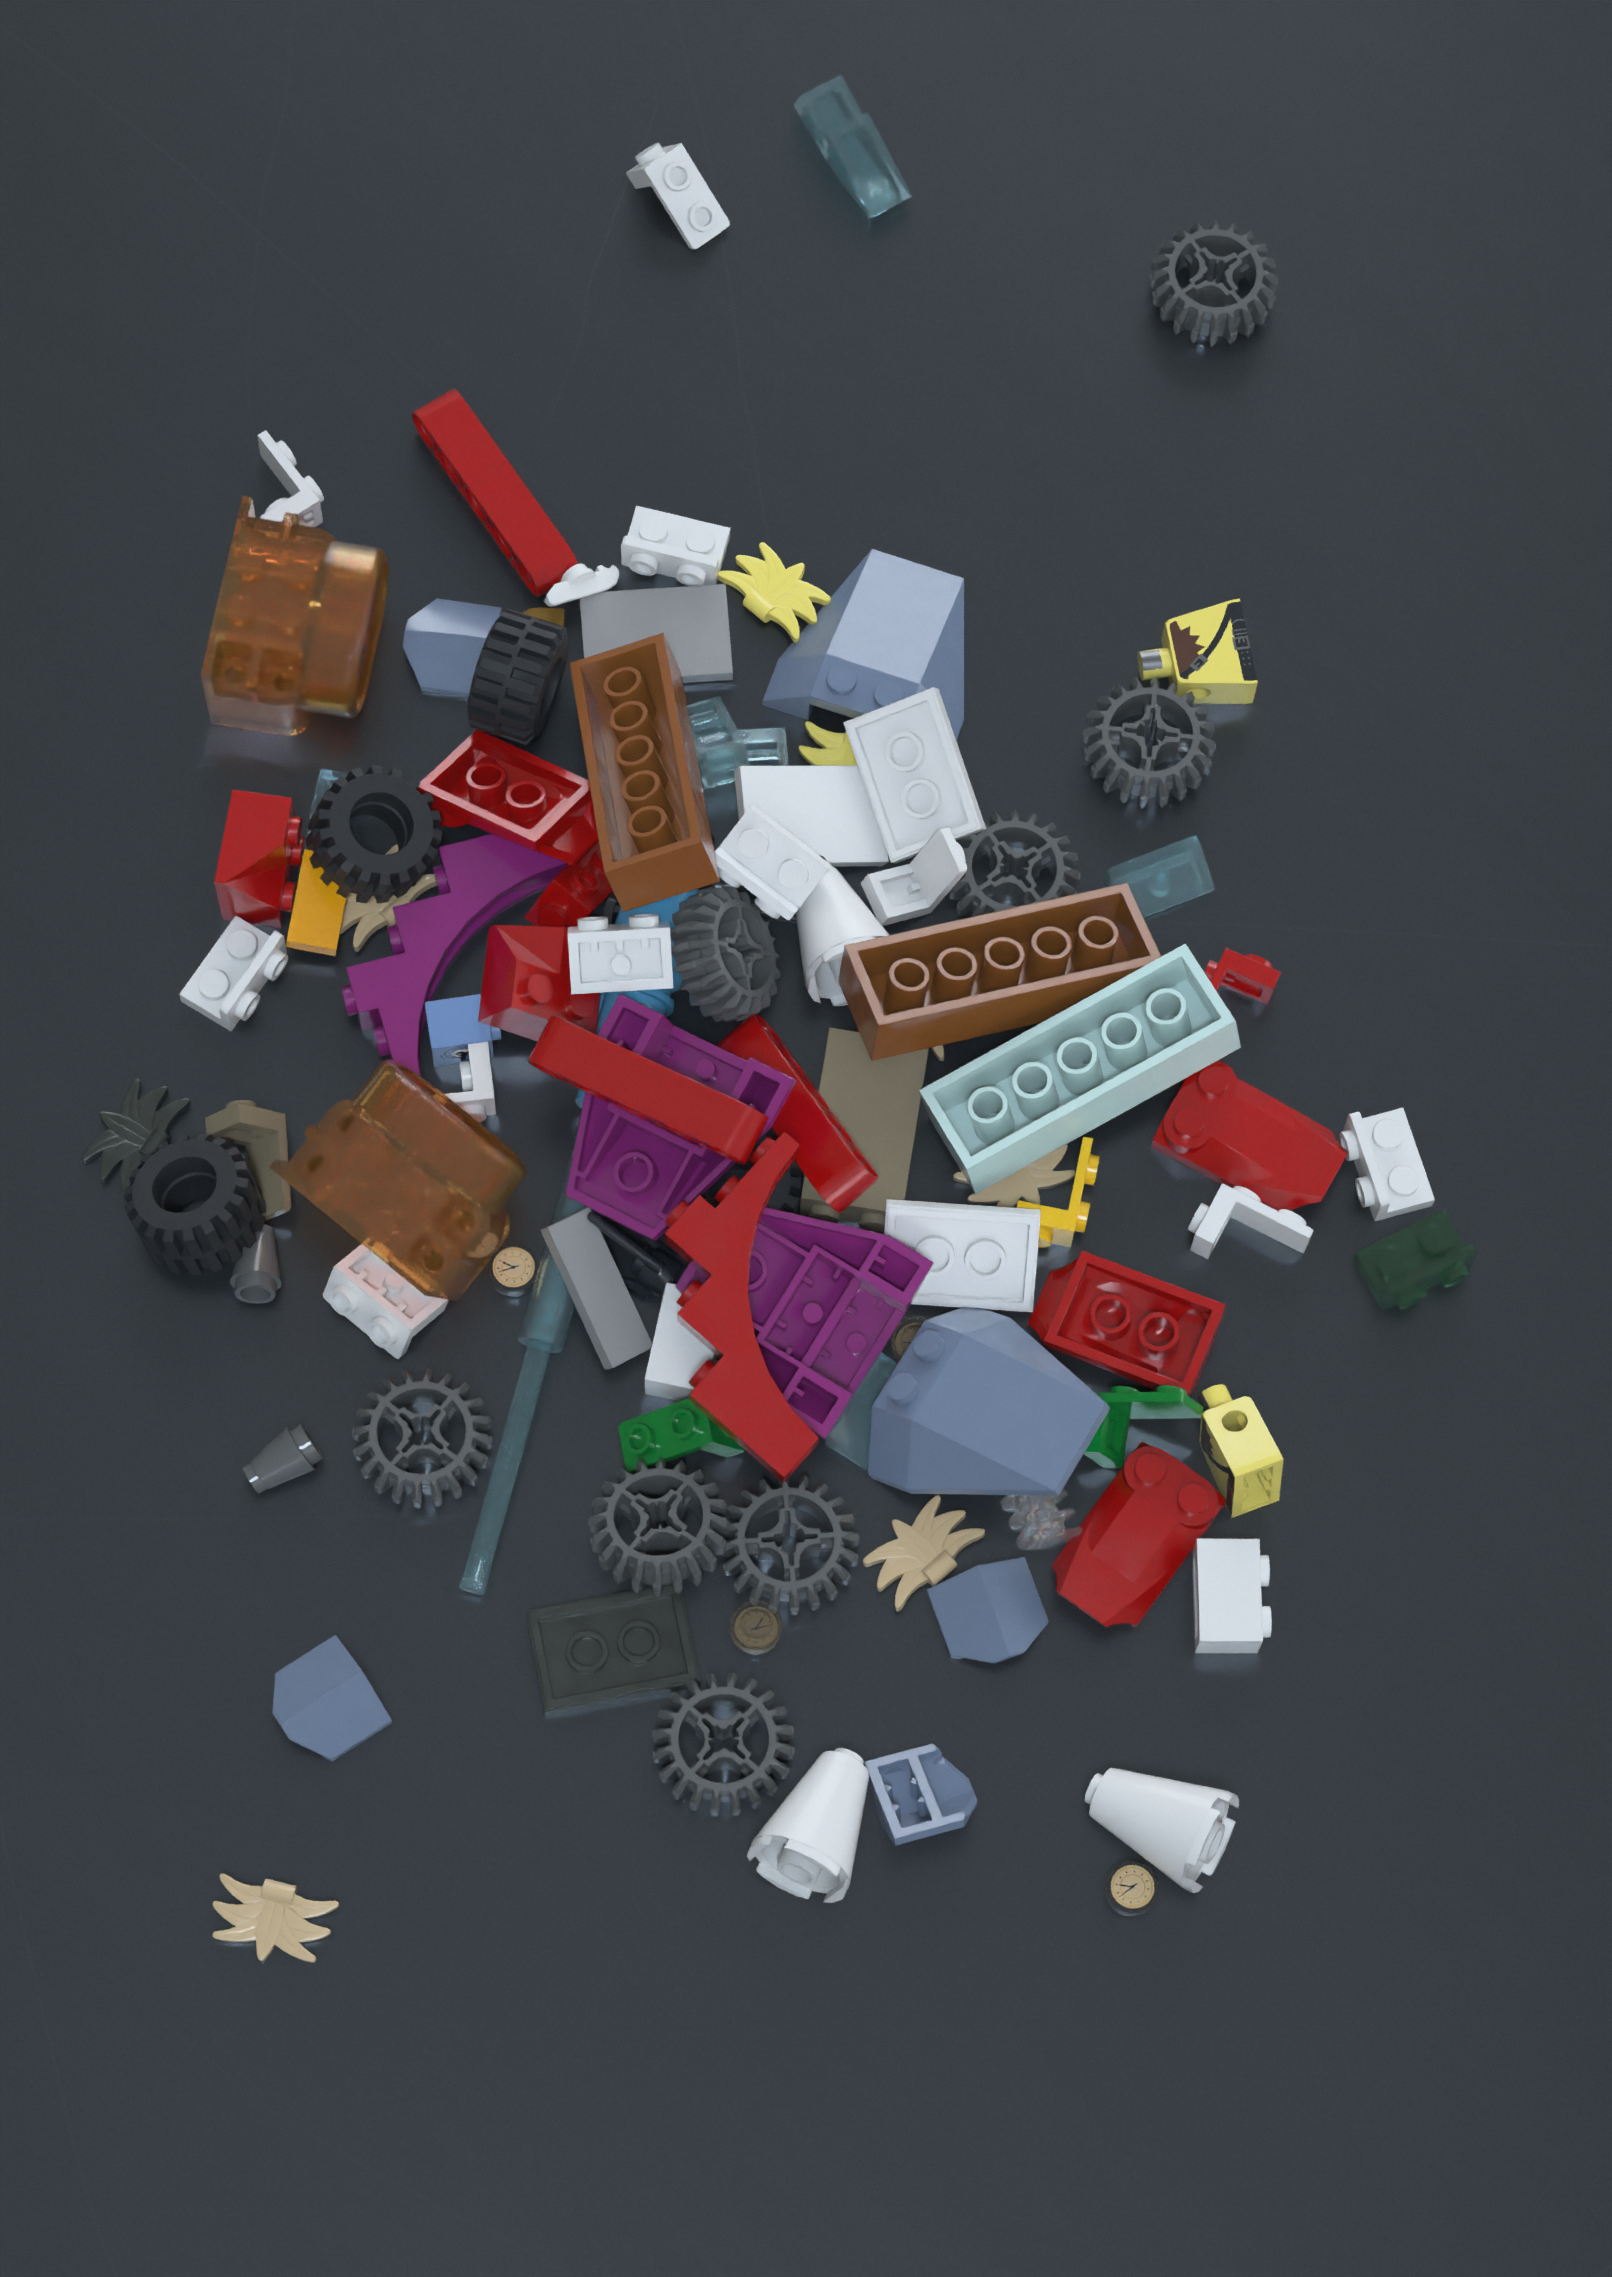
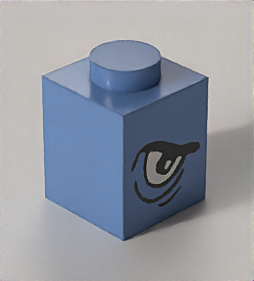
(455, 1025)

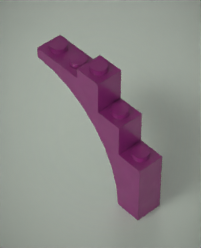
(474, 886)

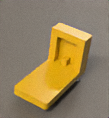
(1058, 1225)

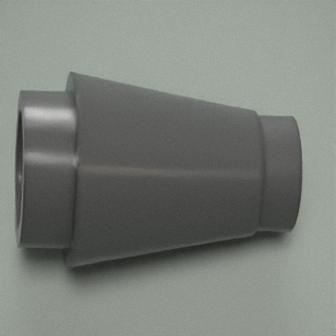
(257, 1271)
(283, 1459)

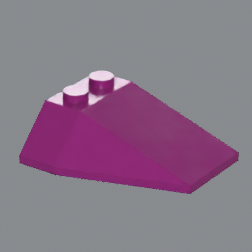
(642, 1170)
(824, 1306)

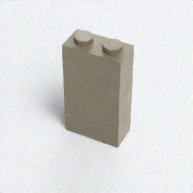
(880, 1112)

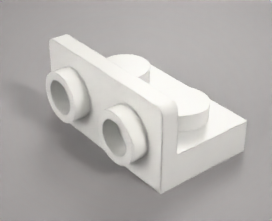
(674, 547)
(769, 864)
(620, 955)
(235, 972)
(1387, 1164)
(380, 1300)

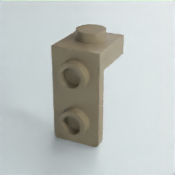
(265, 1140)

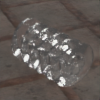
(1039, 1520)

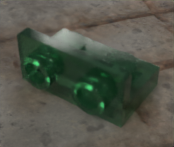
(1415, 1260)

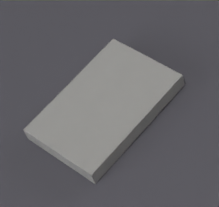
(688, 616)

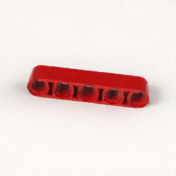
(494, 491)
(648, 1090)
(826, 1149)

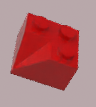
(258, 858)
(530, 981)

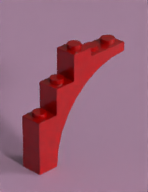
(719, 1244)

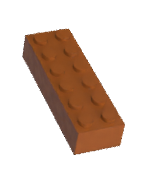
(643, 773)
(991, 970)

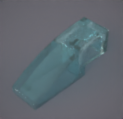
(852, 147)

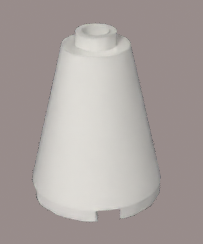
(825, 923)
(1165, 1821)
(816, 1829)

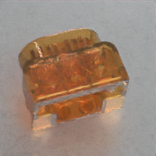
(292, 626)
(410, 1179)

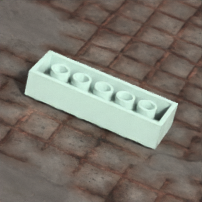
(1080, 1068)

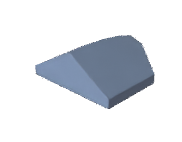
(446, 644)
(989, 1611)
(327, 1701)
(919, 1794)

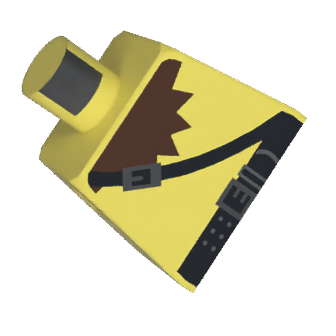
(1205, 655)
(1239, 1451)

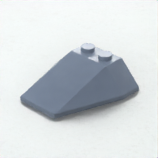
(878, 642)
(980, 1412)

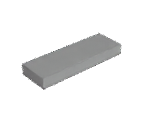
(597, 1289)

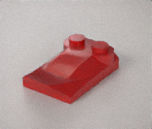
(514, 797)
(1249, 1140)
(1127, 1322)
(1136, 1537)

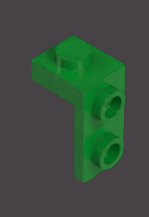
(1129, 1403)
(672, 1434)

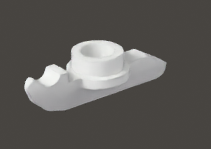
(581, 582)

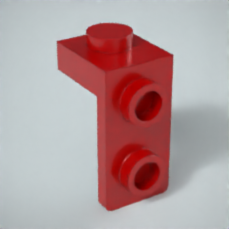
(572, 893)
(1244, 974)

